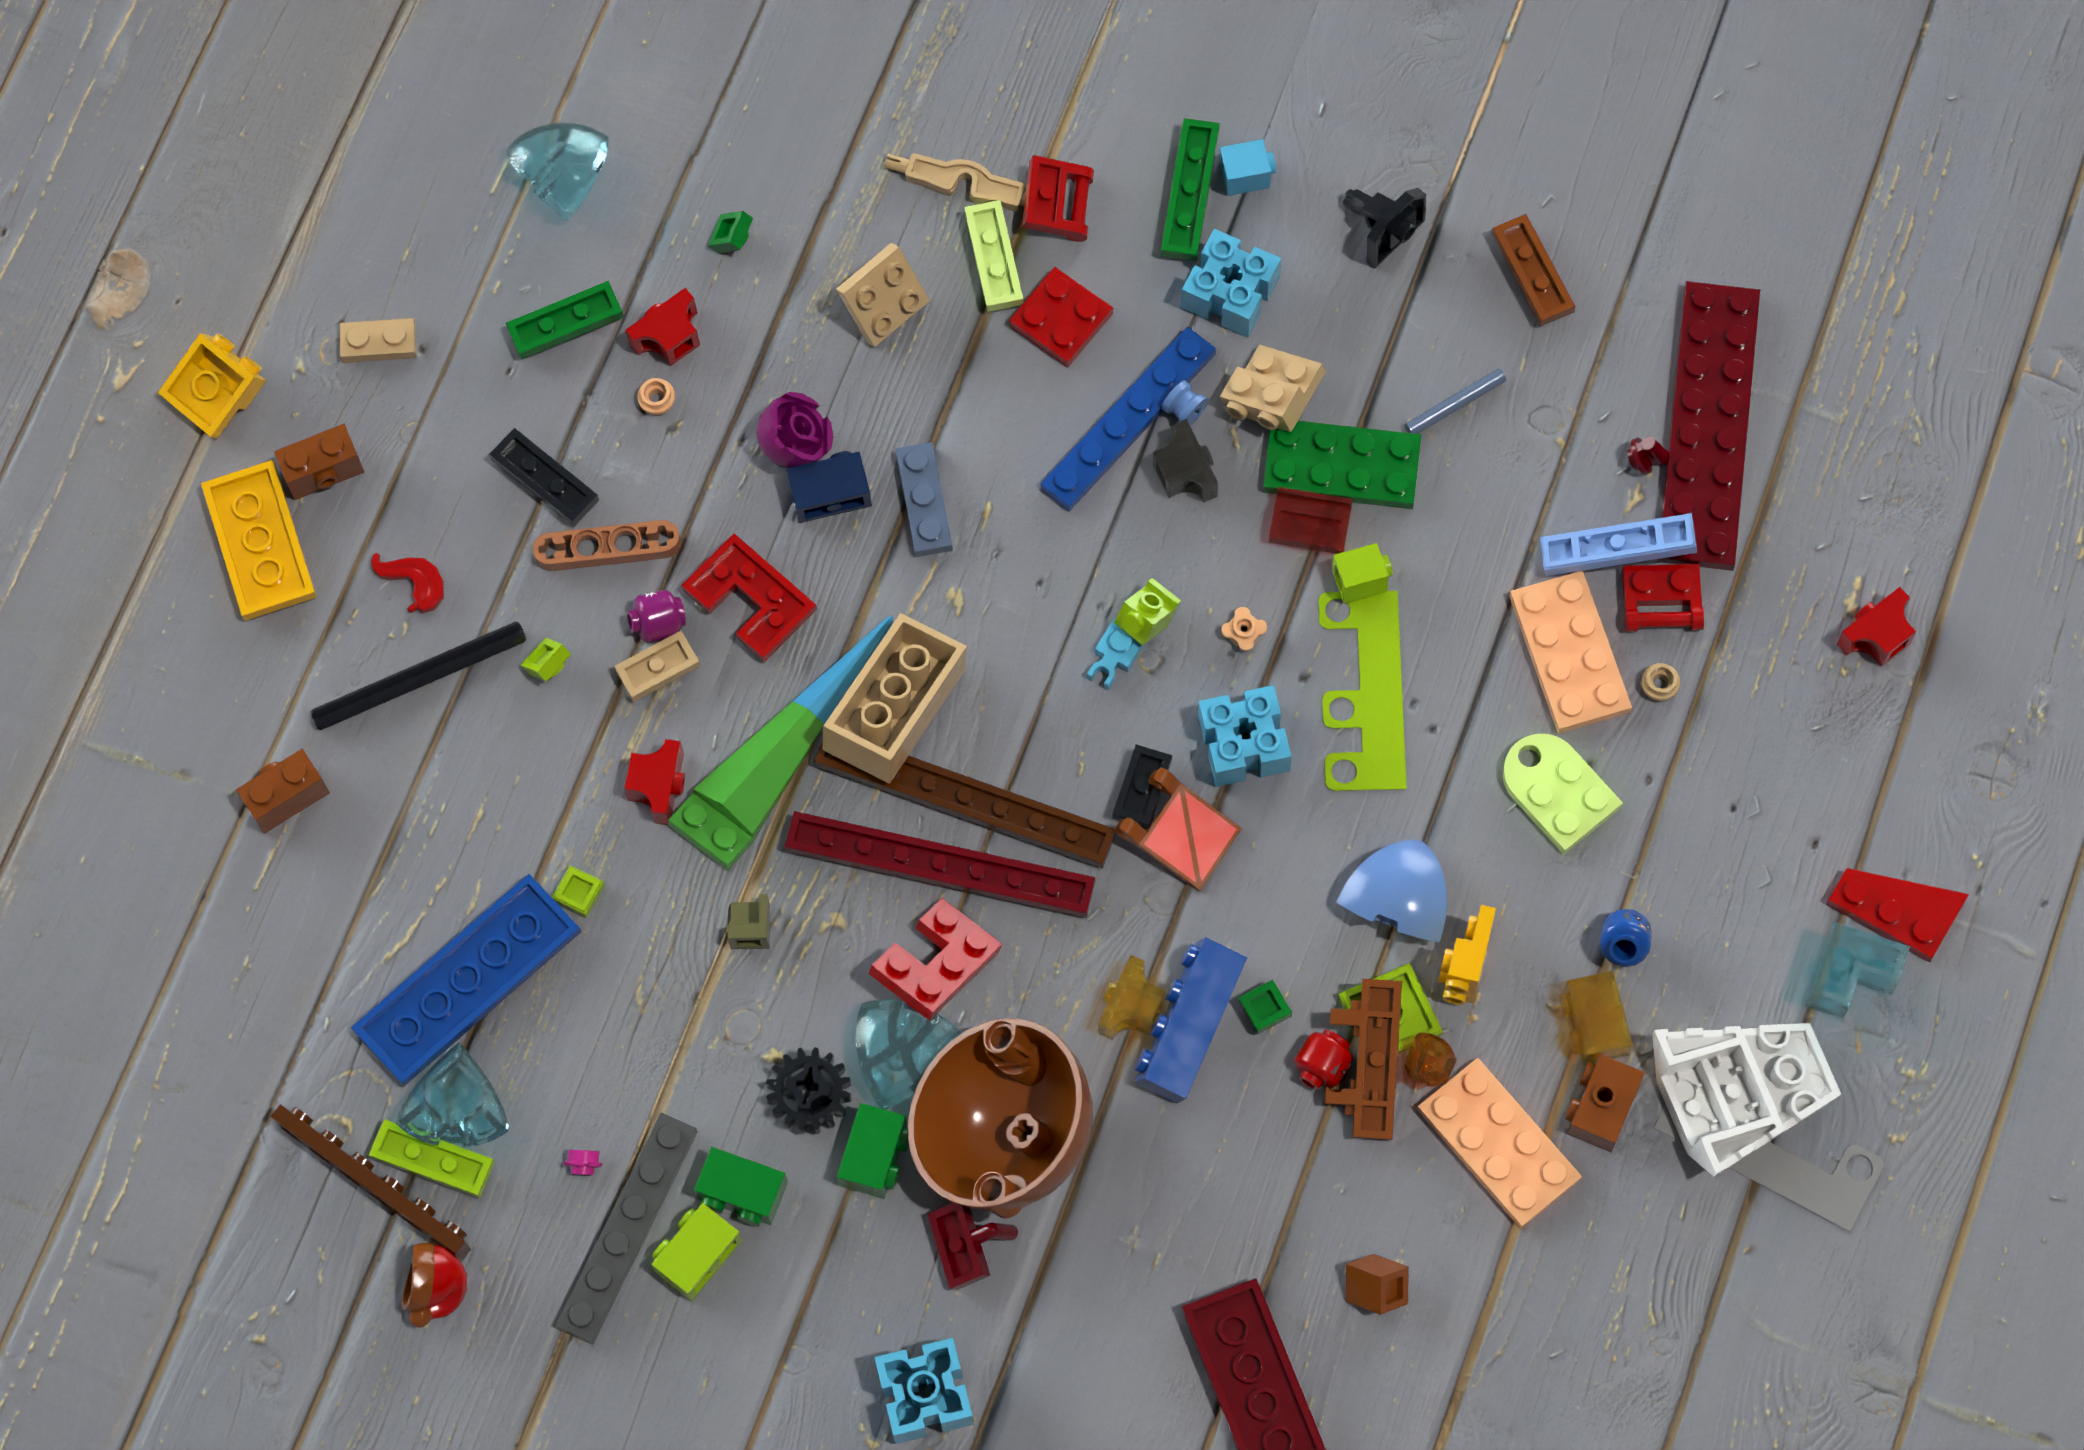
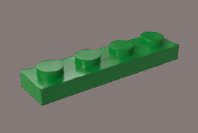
(1190, 189)

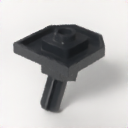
(1388, 219)

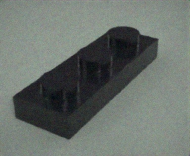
(544, 477)

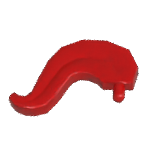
(426, 578)

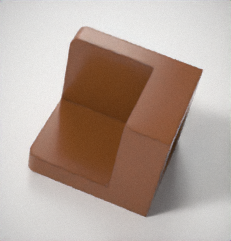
(1377, 1284)

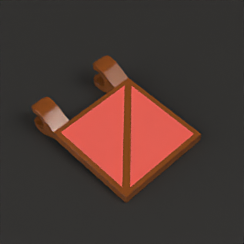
(1185, 835)

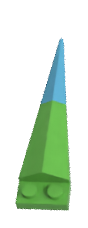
(740, 794)

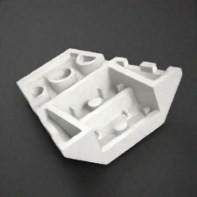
(1739, 1086)

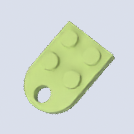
(1558, 792)

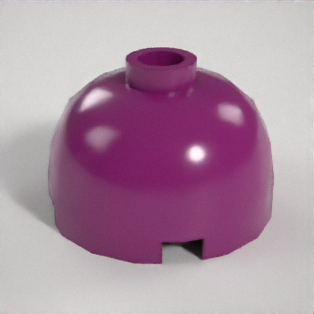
(794, 431)

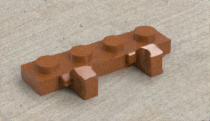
(1374, 1090)

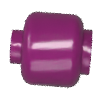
(656, 616)

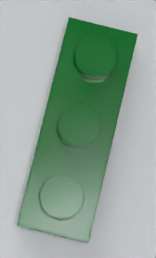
(564, 320)

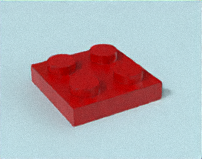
(1061, 316)

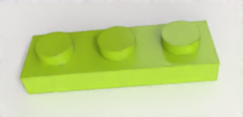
(442, 1163)

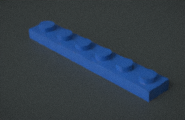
(1126, 419)

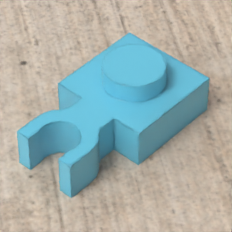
(1116, 651)

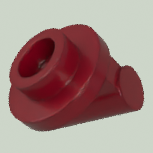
(1646, 454)

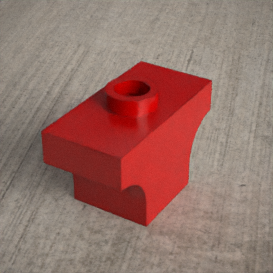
(667, 329)
(1880, 629)
(657, 779)

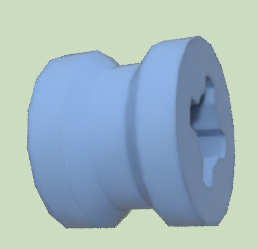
(1185, 403)

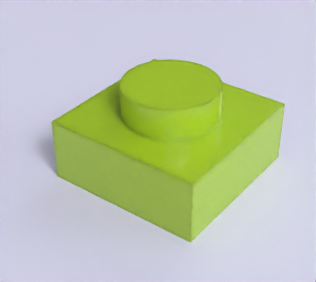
(546, 660)

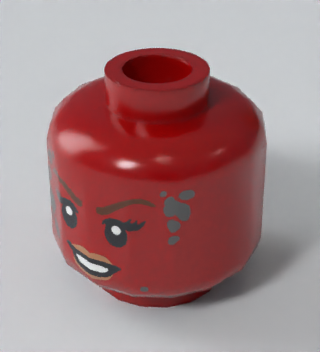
(1323, 1060)

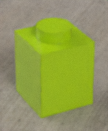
(1361, 572)

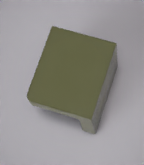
(750, 924)

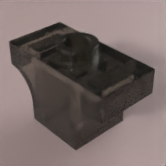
(1185, 465)

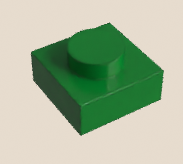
(730, 232)
(1265, 1007)

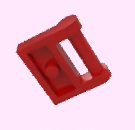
(1047, 195)
(1662, 587)

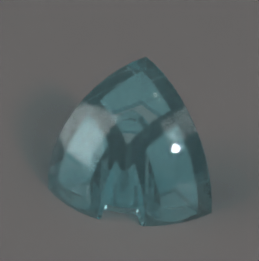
(560, 163)
(897, 1048)
(454, 1104)

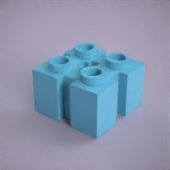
(1251, 280)
(1232, 755)
(936, 1369)

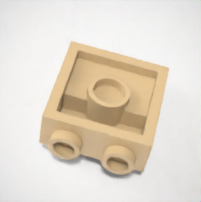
(1272, 388)

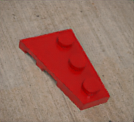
(1898, 909)

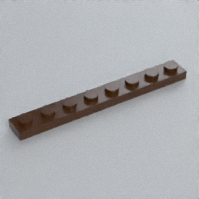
(987, 807)

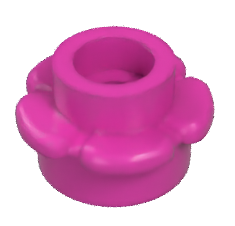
(582, 1161)

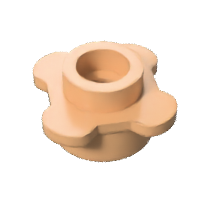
(1247, 639)

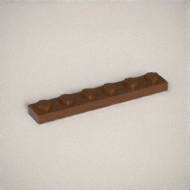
(359, 1171)

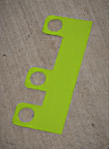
(1380, 698)

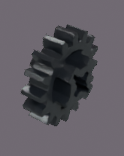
(793, 1086)

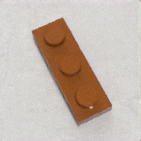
(1533, 270)

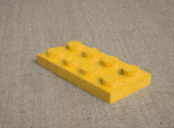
(258, 540)

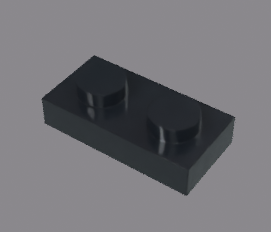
(1138, 797)

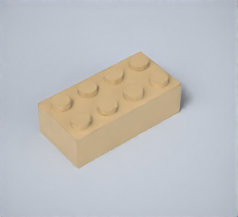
(894, 698)

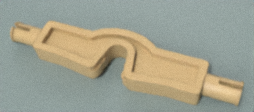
(945, 177)

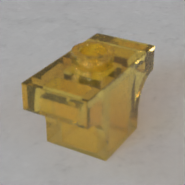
(1131, 1002)

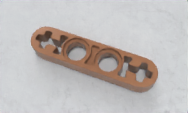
(607, 552)

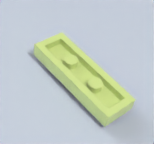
(993, 256)

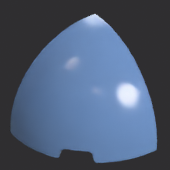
(1401, 889)

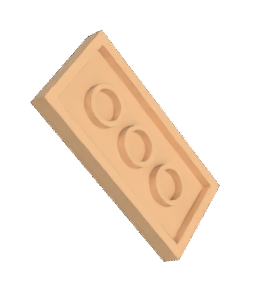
(1570, 652)
(1499, 1143)

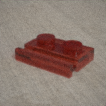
(1310, 520)

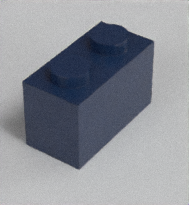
(829, 486)

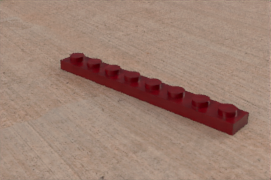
(940, 864)

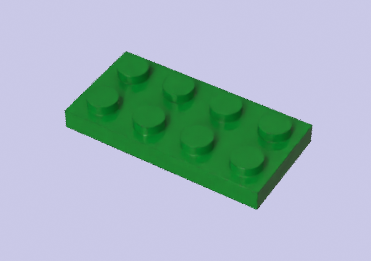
(1345, 463)

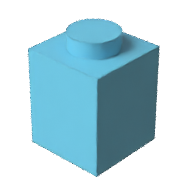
(1246, 167)

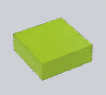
(578, 891)

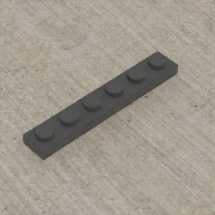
(626, 1228)

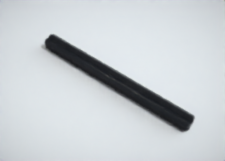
(418, 675)

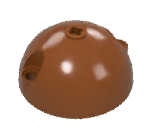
(998, 1131)

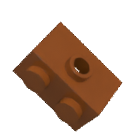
(319, 461)
(282, 790)
(1605, 1102)

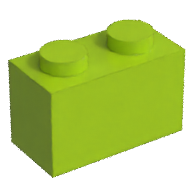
(695, 1251)

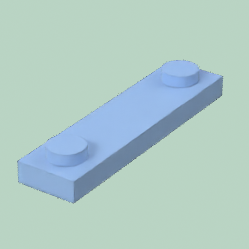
(1618, 544)

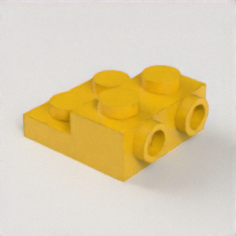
(212, 383)
(1464, 964)

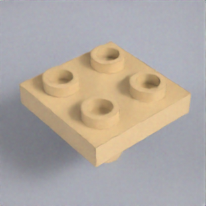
(882, 294)

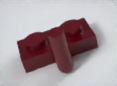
(961, 1243)

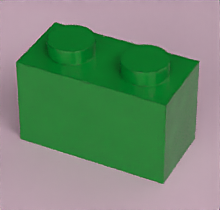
(873, 1151)
(740, 1187)

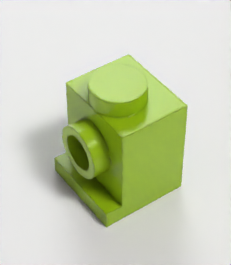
(1147, 612)

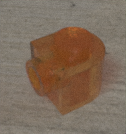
(1430, 1060)

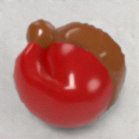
(434, 1284)

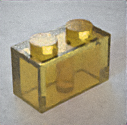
(1596, 1017)

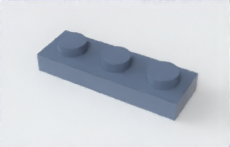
(924, 499)

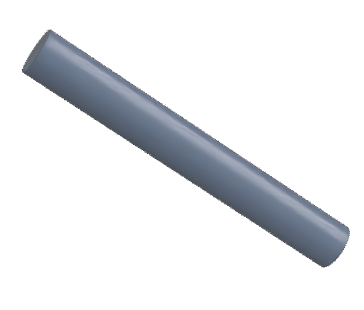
(1455, 402)

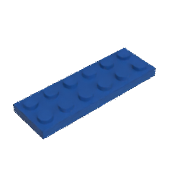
(466, 979)

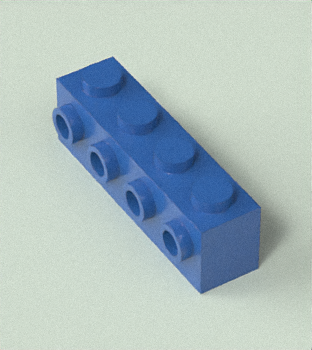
(1190, 1019)

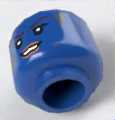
(1625, 938)

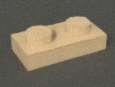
(378, 340)
(657, 666)

